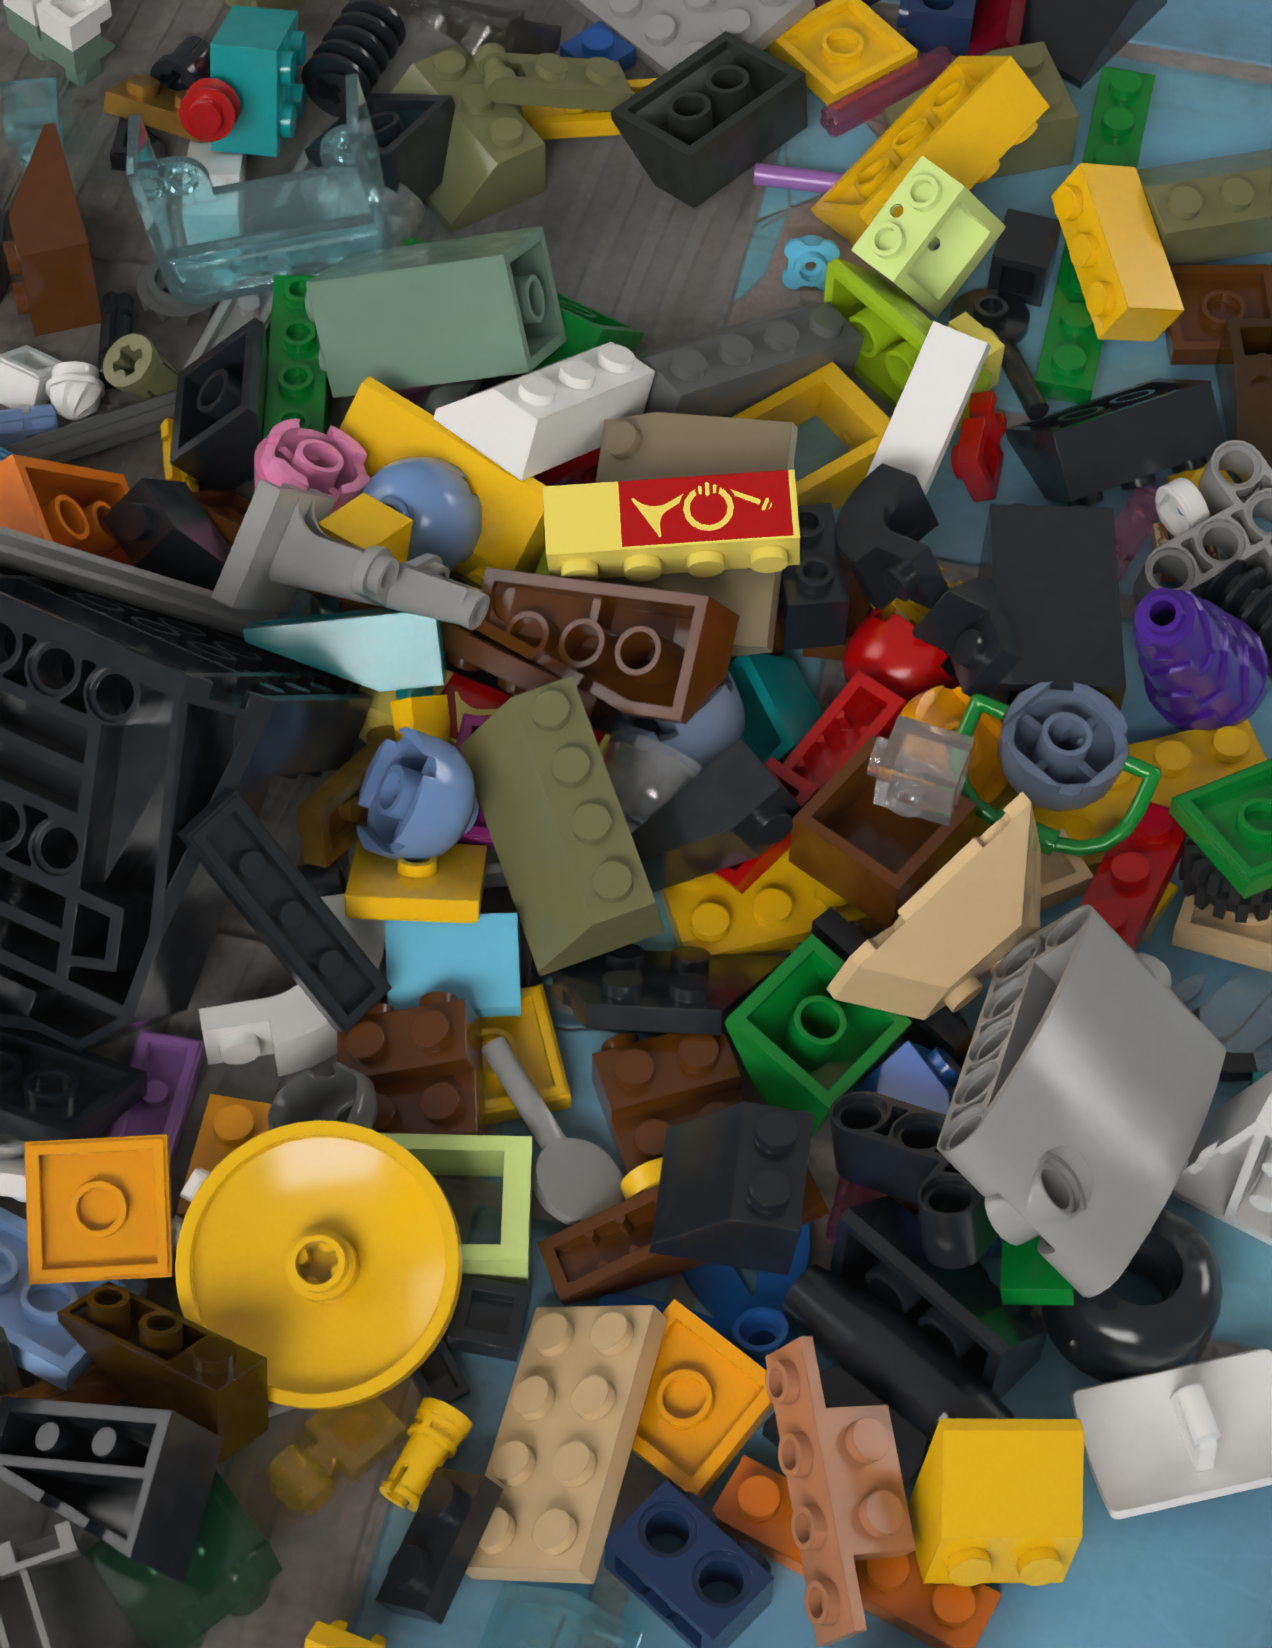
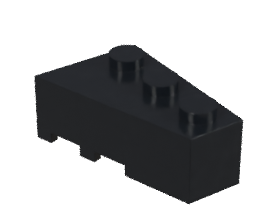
(114, 1472)

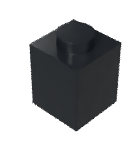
(1025, 256)

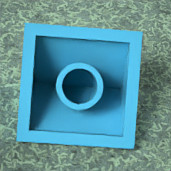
(464, 959)

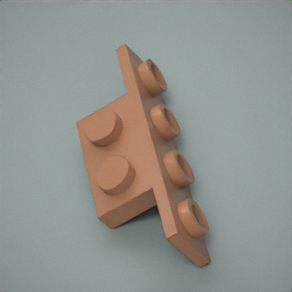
(840, 1487)

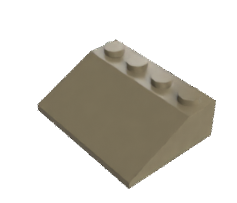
(700, 445)

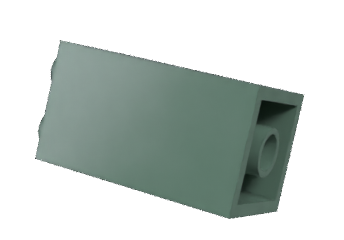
(437, 312)

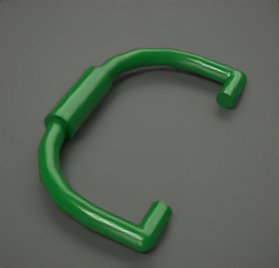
(1049, 837)

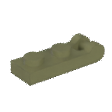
(551, 79)

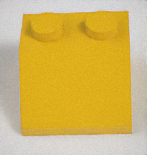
(999, 1501)

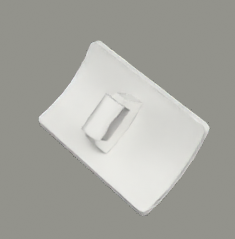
(1179, 1433)

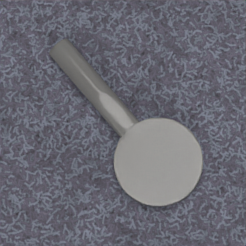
(570, 1174)

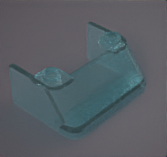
(243, 233)

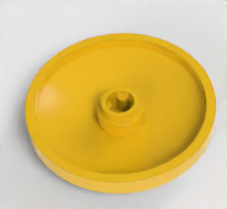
(323, 1260)

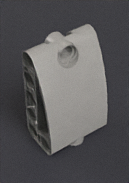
(1080, 1097)

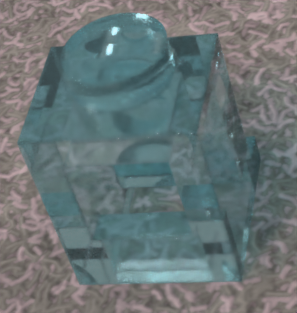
(27, 108)

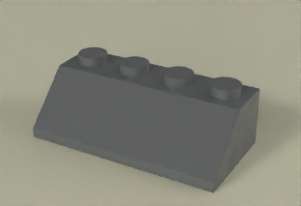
(749, 360)

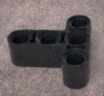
(895, 1152)

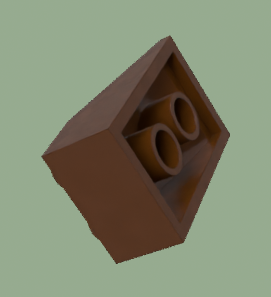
(50, 245)

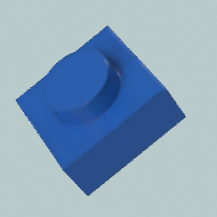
(600, 42)

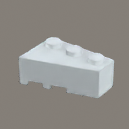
(1233, 1163)

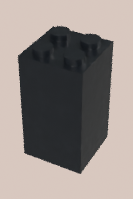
(1059, 596)

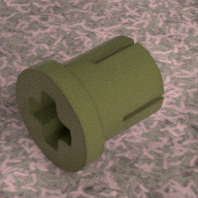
(137, 368)

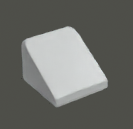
(25, 377)

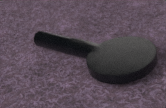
(1010, 322)

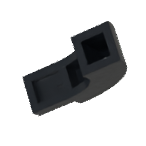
(881, 539)

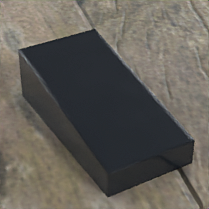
(440, 1376)

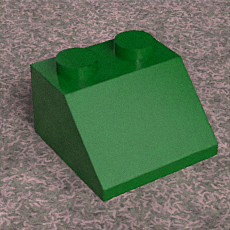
(803, 1042)

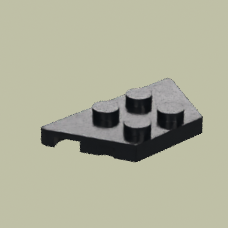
(659, 989)

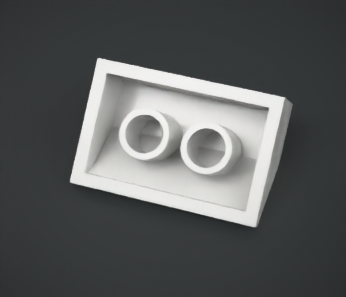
(551, 410)

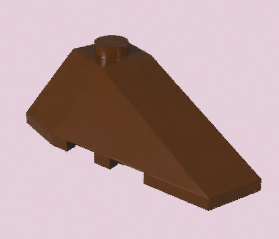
(622, 643)

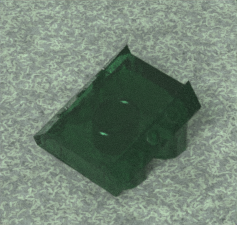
(225, 1577)

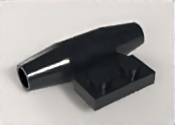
(884, 1361)

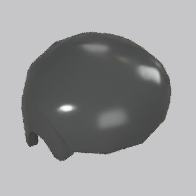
(340, 1097)

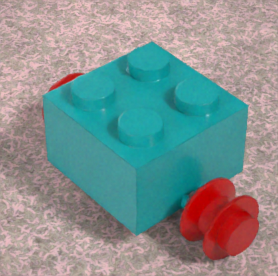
(252, 84)

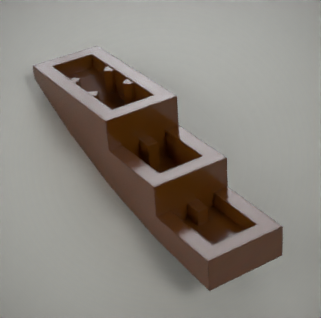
(613, 1248)

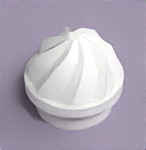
(75, 389)

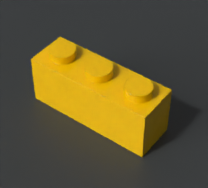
(1117, 252)

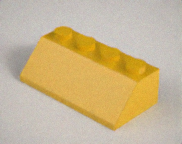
(957, 123)
(511, 508)

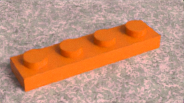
(760, 1511)

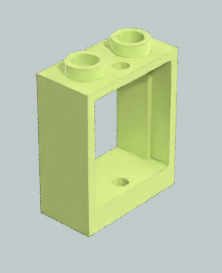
(933, 214)
(487, 1156)

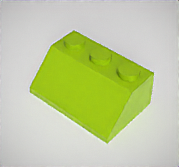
(890, 329)

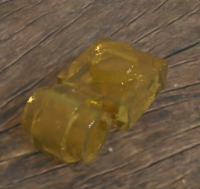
(343, 1438)

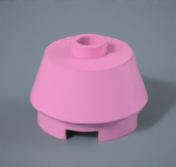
(312, 460)

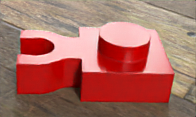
(978, 453)

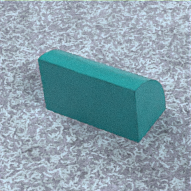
(775, 703)

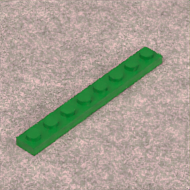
(1114, 138)

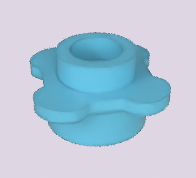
(804, 250)

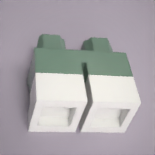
(63, 33)

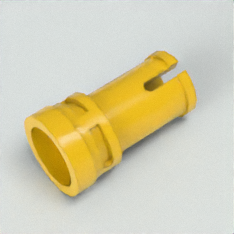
(432, 1440)

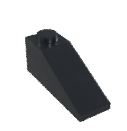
(716, 820)

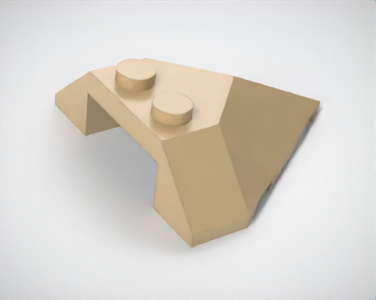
(954, 925)

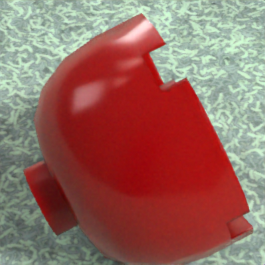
(895, 657)

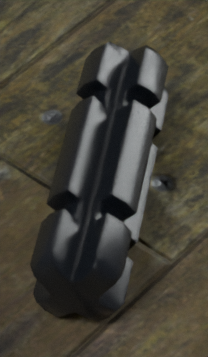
(115, 323)

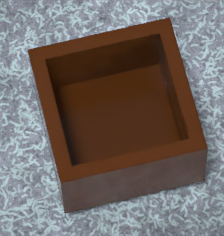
(866, 848)

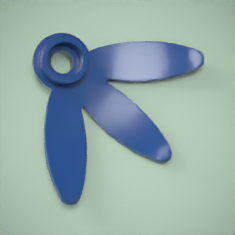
(749, 1322)

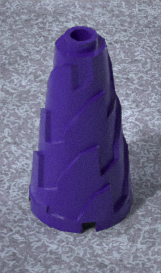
(1198, 661)

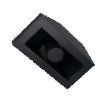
(168, 532)

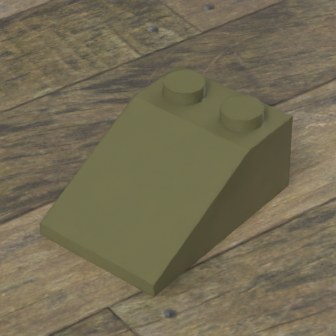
(1057, 127)

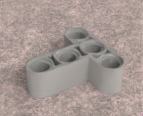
(1228, 529)

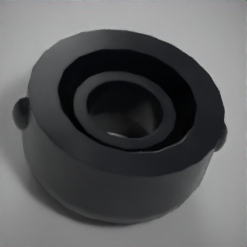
(1125, 1339)

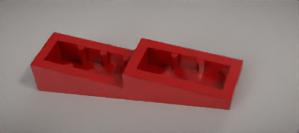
(846, 725)

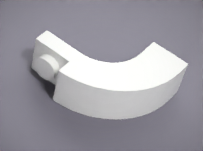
(288, 1021)

